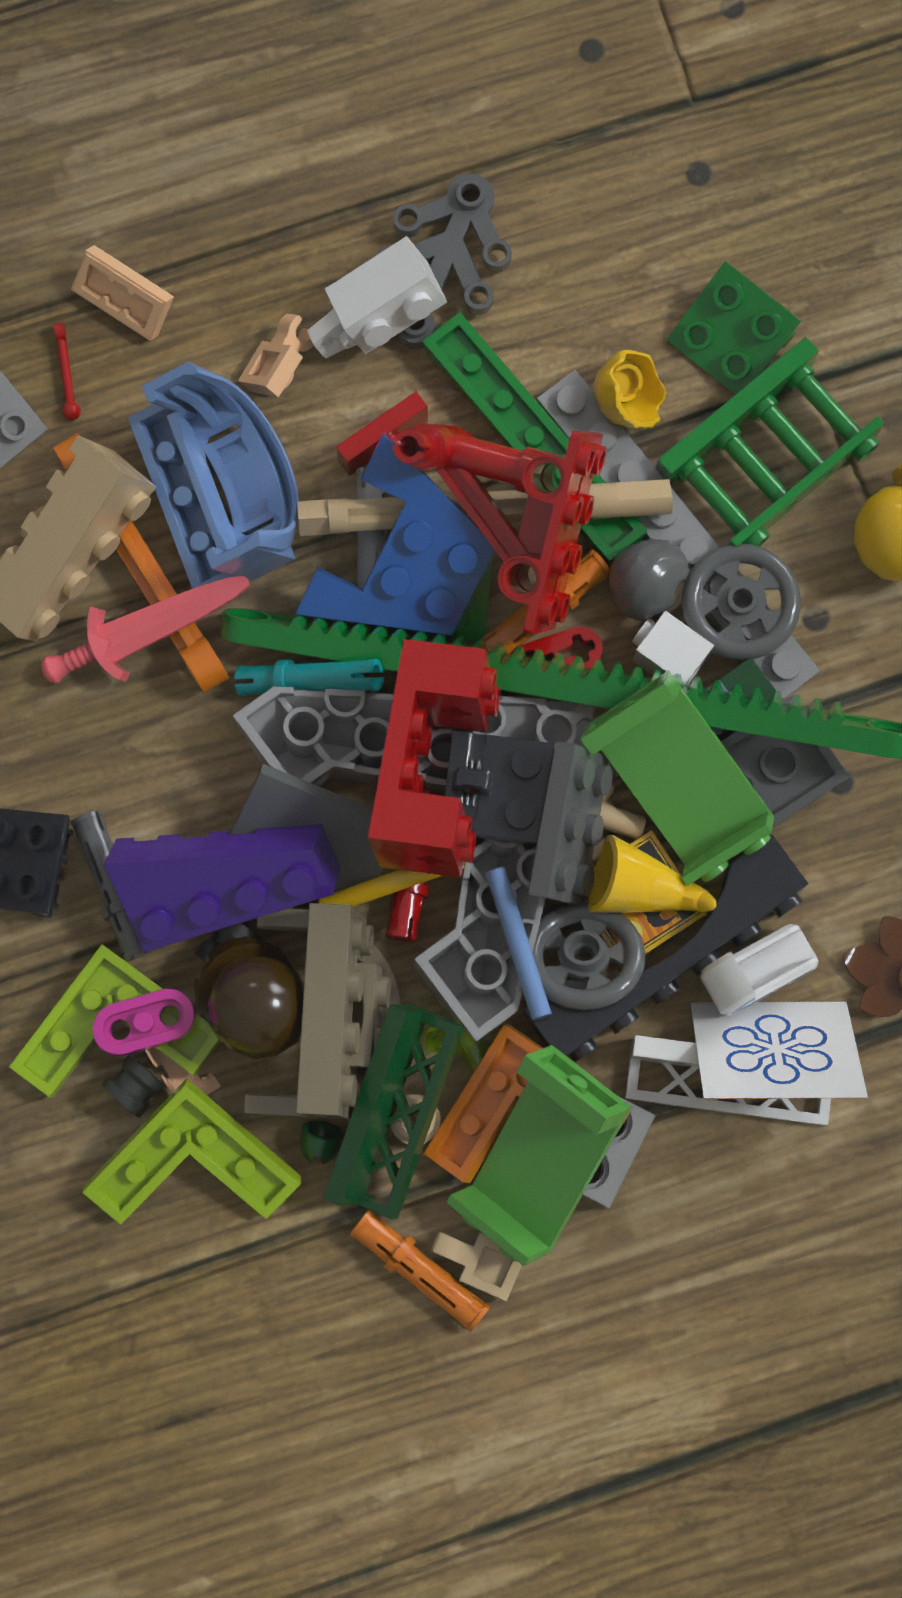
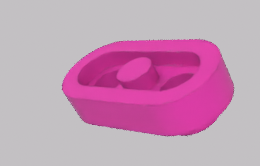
(145, 1022)

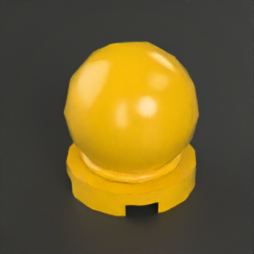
(880, 531)

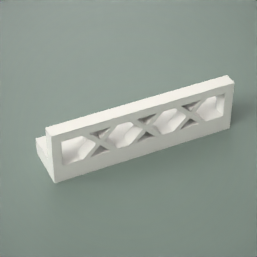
(685, 1054)

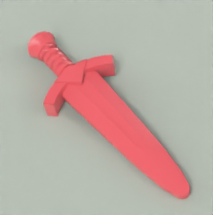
(141, 628)

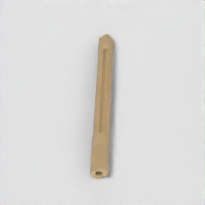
(610, 501)

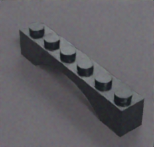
(749, 892)

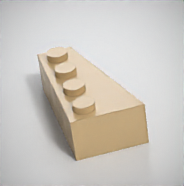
(69, 537)

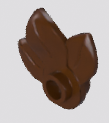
(879, 970)

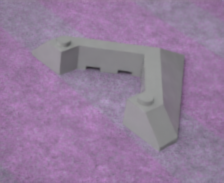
(344, 738)

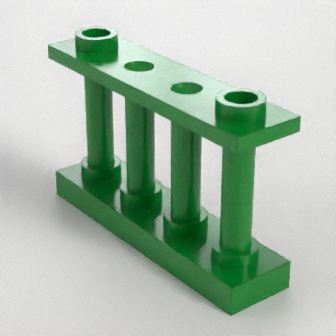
(759, 401)

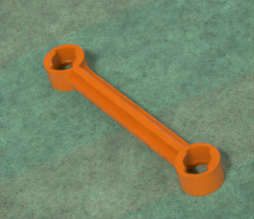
(155, 587)

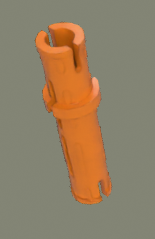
(510, 632)
(419, 1270)

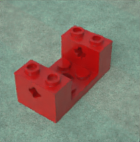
(441, 689)

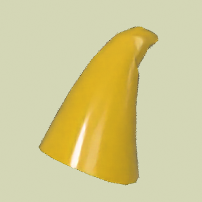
(636, 882)

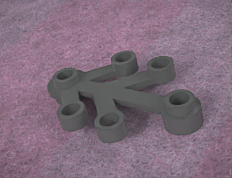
(449, 248)

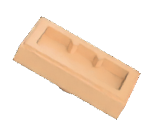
(122, 292)

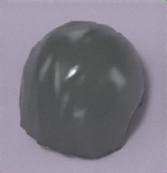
(646, 578)

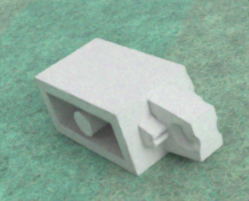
(378, 301)

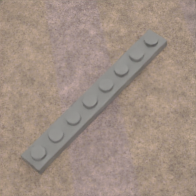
(575, 409)

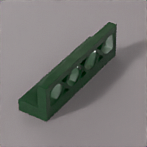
(376, 1107)

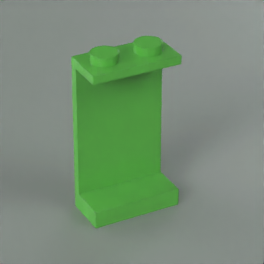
(682, 777)
(542, 1157)

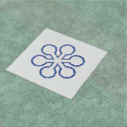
(778, 1051)

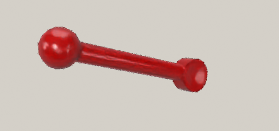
(70, 410)

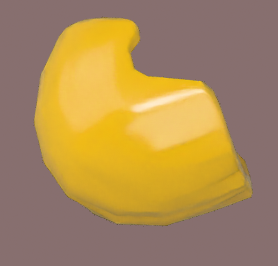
(629, 390)

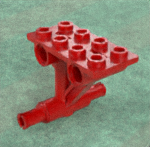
(550, 515)

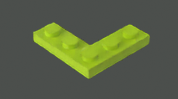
(68, 1028)
(194, 1126)

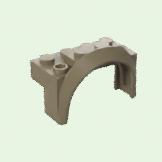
(338, 971)

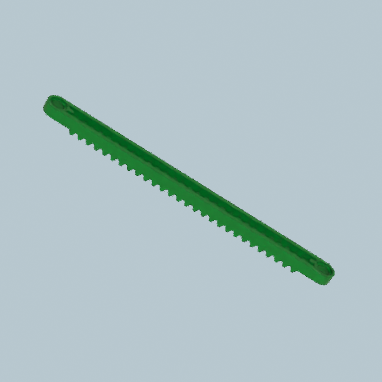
(575, 682)

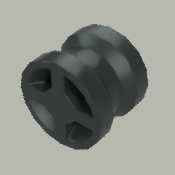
(133, 1086)

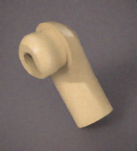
(621, 820)

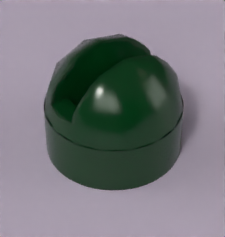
(320, 1140)

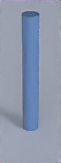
(518, 943)

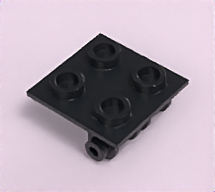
(31, 860)

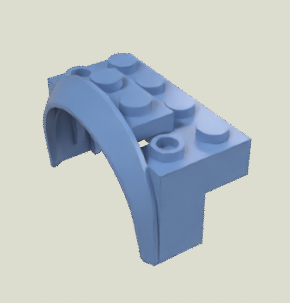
(250, 465)

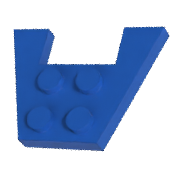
(424, 565)

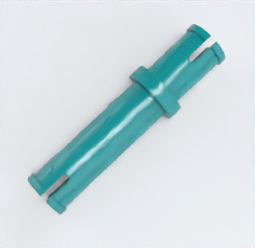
(309, 676)

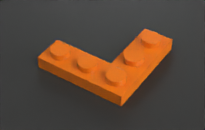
(482, 1107)

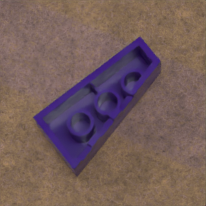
(214, 881)

